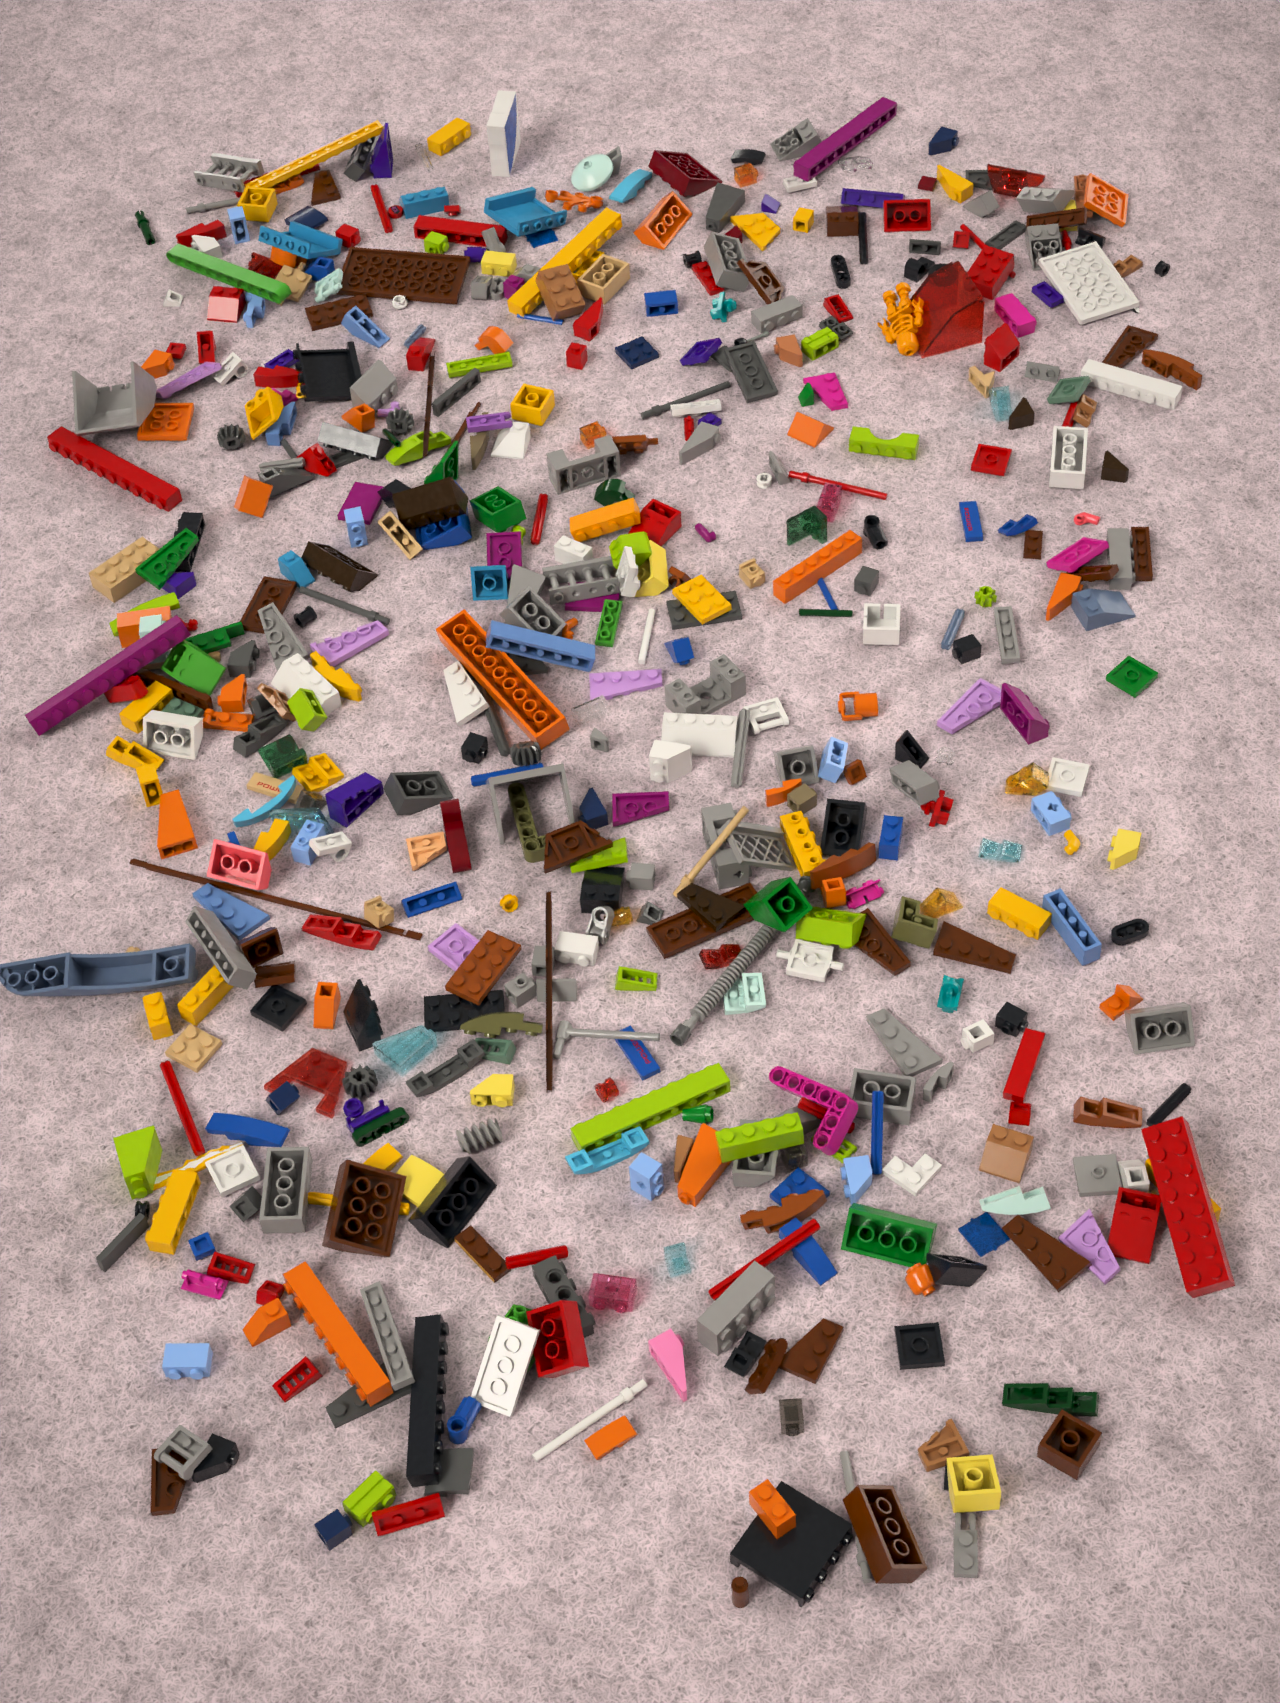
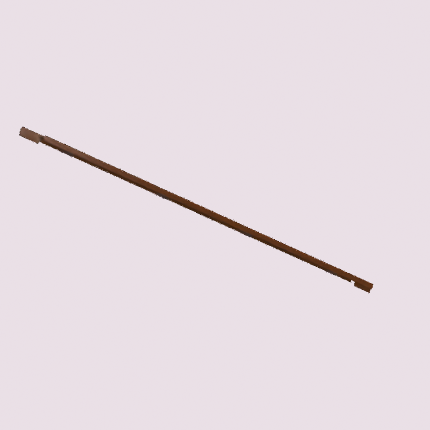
(410, 934)

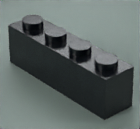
(196, 524)

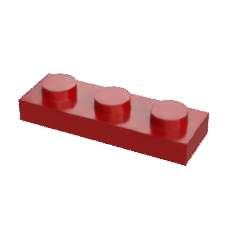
(704, 274)
(408, 1514)

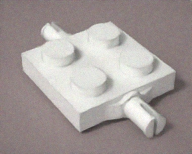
(809, 960)

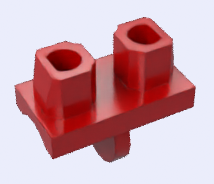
(934, 807)

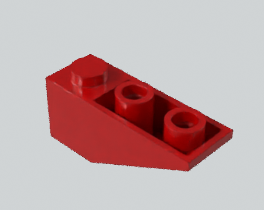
(588, 324)

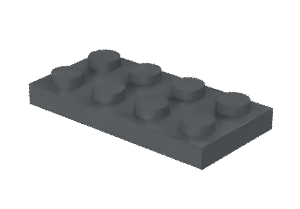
(750, 372)
(682, 618)

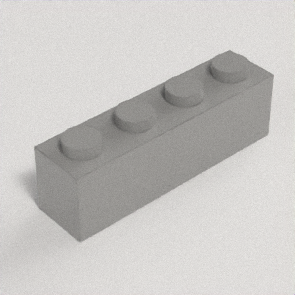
(1120, 554)

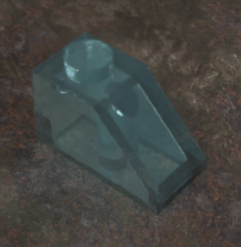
(1000, 402)

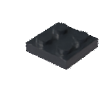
(278, 1007)
(919, 1346)

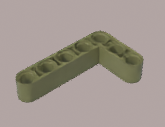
(531, 844)

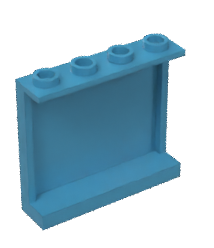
(522, 212)
(302, 241)

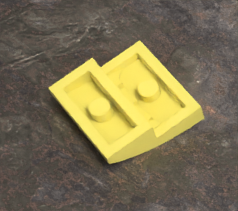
(420, 1179)

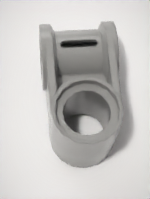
(600, 927)

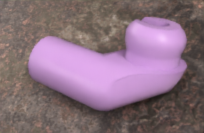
(384, 412)

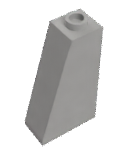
(521, 579)

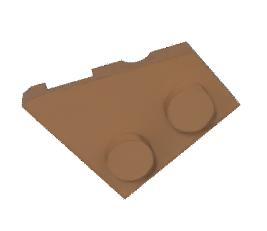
(277, 700)
(941, 1446)

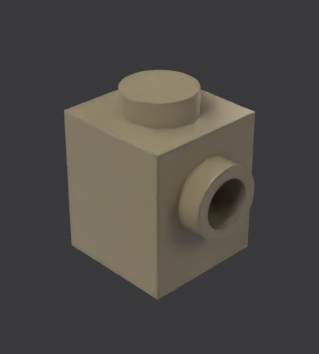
(802, 799)

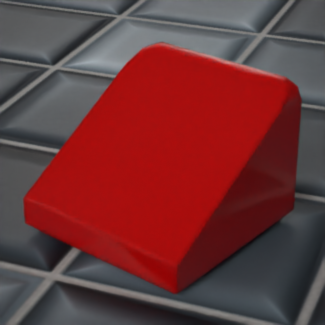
(1019, 1113)
(268, 1292)

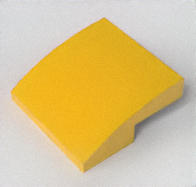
(317, 773)

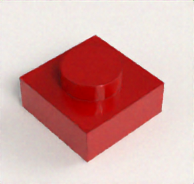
(452, 210)
(961, 239)
(176, 349)

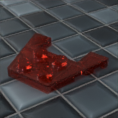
(317, 1072)

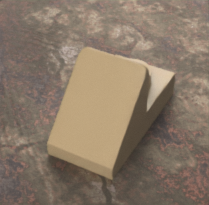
(980, 381)

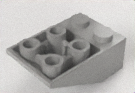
(796, 141)
(1042, 242)

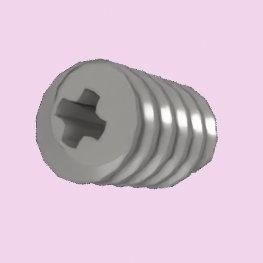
(479, 1136)

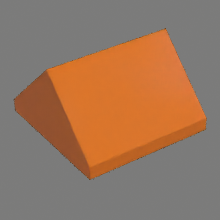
(808, 429)
(253, 496)

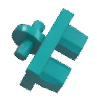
(722, 306)
(950, 994)

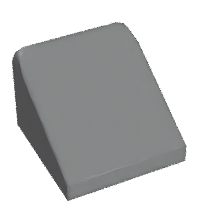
(599, 741)

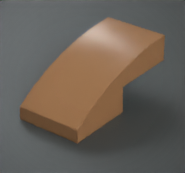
(1128, 266)
(1084, 410)

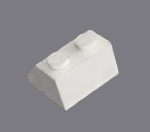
(669, 761)

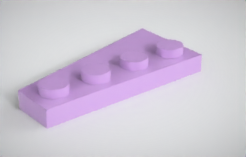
(188, 378)
(350, 643)
(623, 682)
(972, 705)

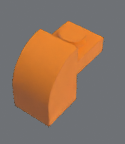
(285, 258)
(495, 339)
(833, 892)

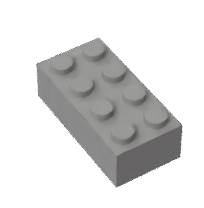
(723, 254)
(285, 1190)
(736, 1309)

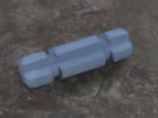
(416, 334)

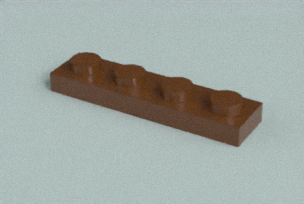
(1063, 218)
(1142, 554)

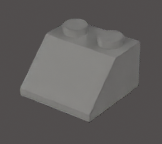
(796, 764)

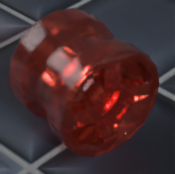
(606, 1089)

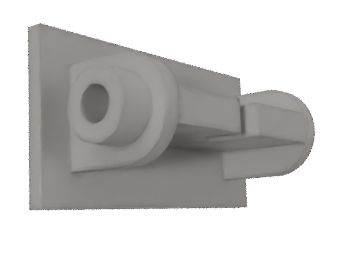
(1042, 371)

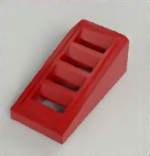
(837, 300)
(219, 1258)
(292, 1374)

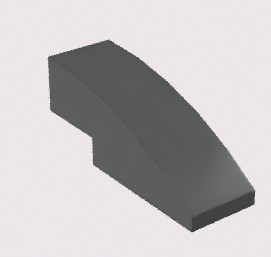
(258, 734)

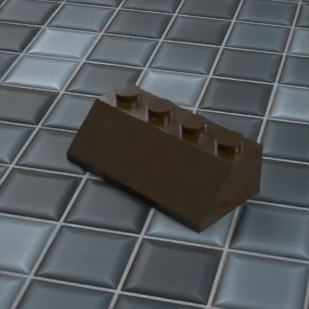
(430, 503)
(337, 566)

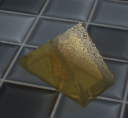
(940, 903)

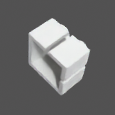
(881, 631)

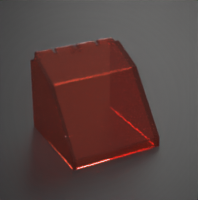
(950, 311)

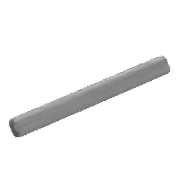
(740, 748)

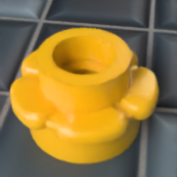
(509, 906)

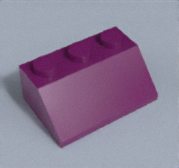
(1023, 714)

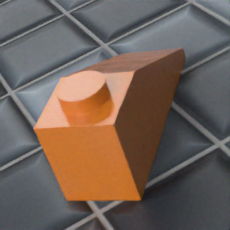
(1062, 594)

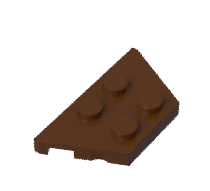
(762, 279)
(571, 845)

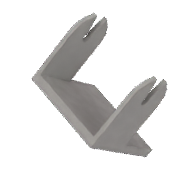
(526, 776)

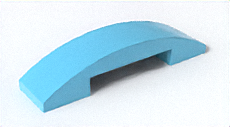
(247, 818)
(609, 1154)

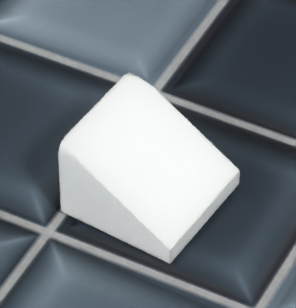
(172, 299)

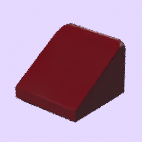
(736, 233)

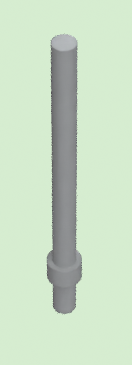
(202, 207)
(849, 1483)

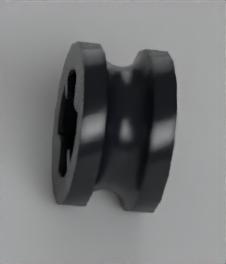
(1162, 268)
(143, 1208)

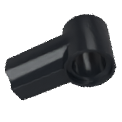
(874, 532)

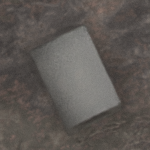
(311, 799)

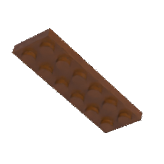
(688, 930)

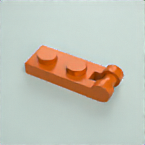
(227, 720)

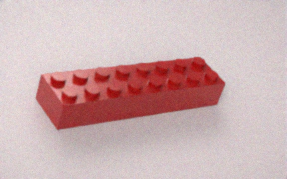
(1188, 1207)

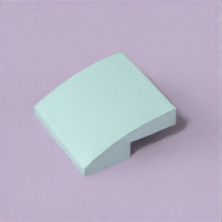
(745, 995)

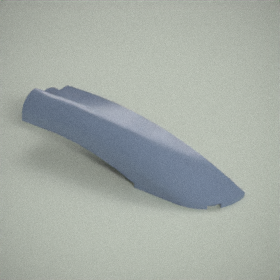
(100, 973)

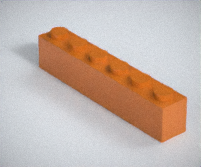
(817, 566)

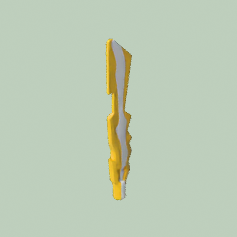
(194, 1165)

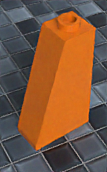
(174, 827)
(701, 1168)

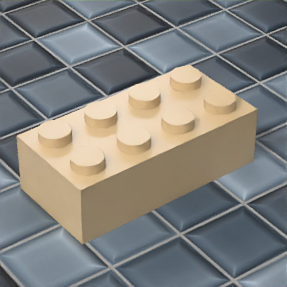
(118, 574)

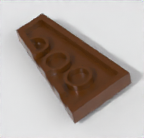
(1129, 345)
(1052, 1258)

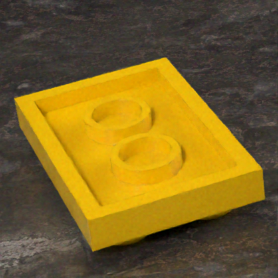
(701, 599)

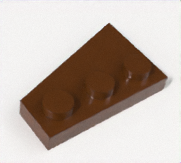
(166, 1486)

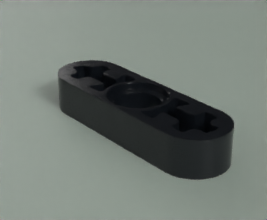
(841, 267)

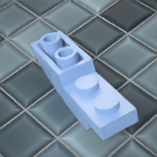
(255, 309)

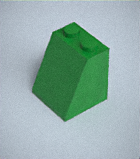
(778, 904)

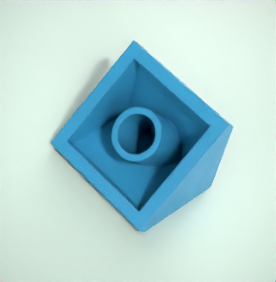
(489, 582)

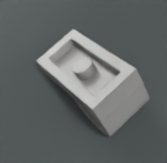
(481, 287)

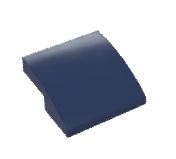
(307, 216)

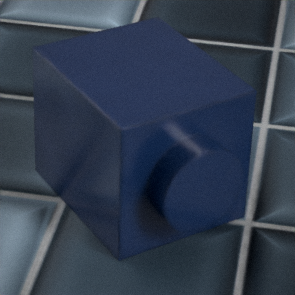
(283, 1097)
(334, 1529)

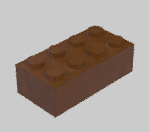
(884, 1534)

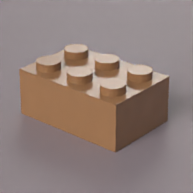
(560, 292)

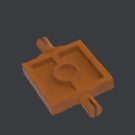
(634, 443)

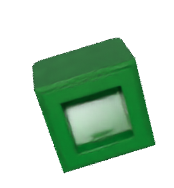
(806, 396)

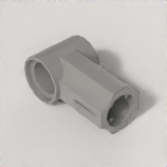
(492, 241)

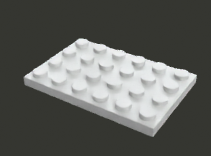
(1088, 283)

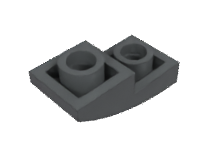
(840, 329)

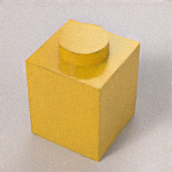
(803, 220)

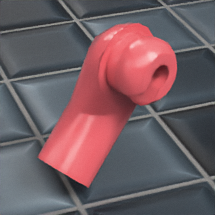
(1084, 518)

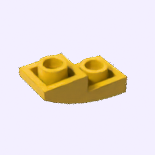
(384, 1158)

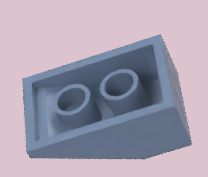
(1100, 608)

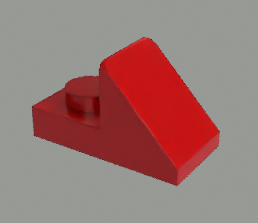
(206, 346)

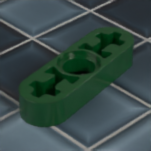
(383, 1124)

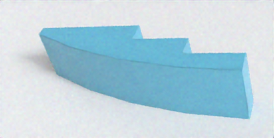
(628, 187)

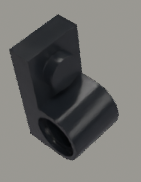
(917, 269)

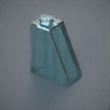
(406, 1048)

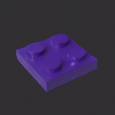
(701, 352)

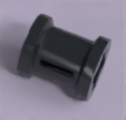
(691, 259)
(305, 616)

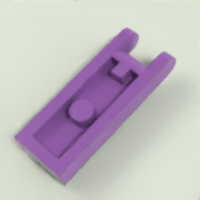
(488, 422)

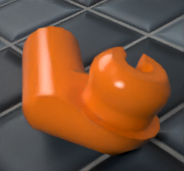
(566, 630)

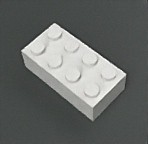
(1068, 457)

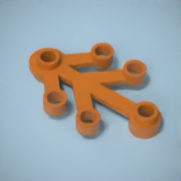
(577, 199)

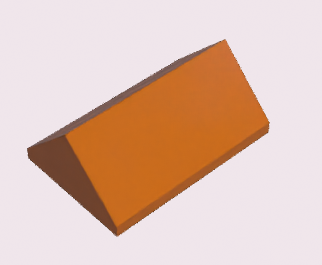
(129, 623)

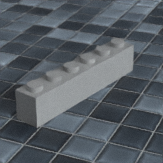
(220, 948)

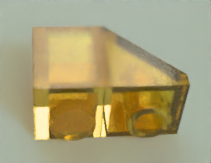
(1028, 781)

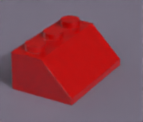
(907, 215)

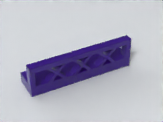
(868, 198)

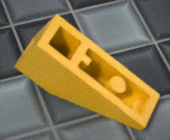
(954, 185)

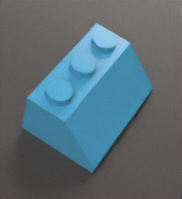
(424, 202)

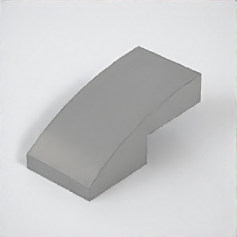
(939, 1079)

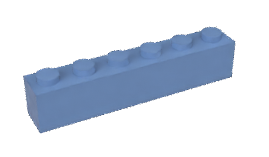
(540, 646)

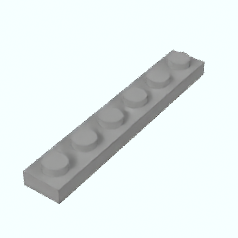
(387, 1336)

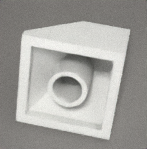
(512, 441)

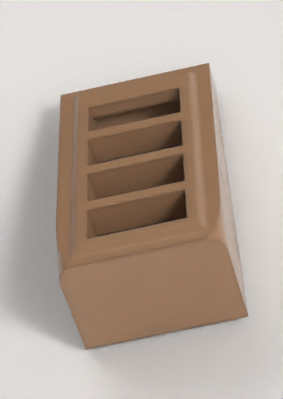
(683, 1149)

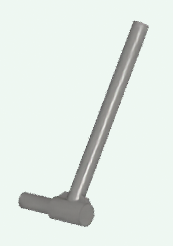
(565, 1032)

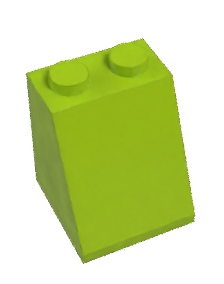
(139, 1160)

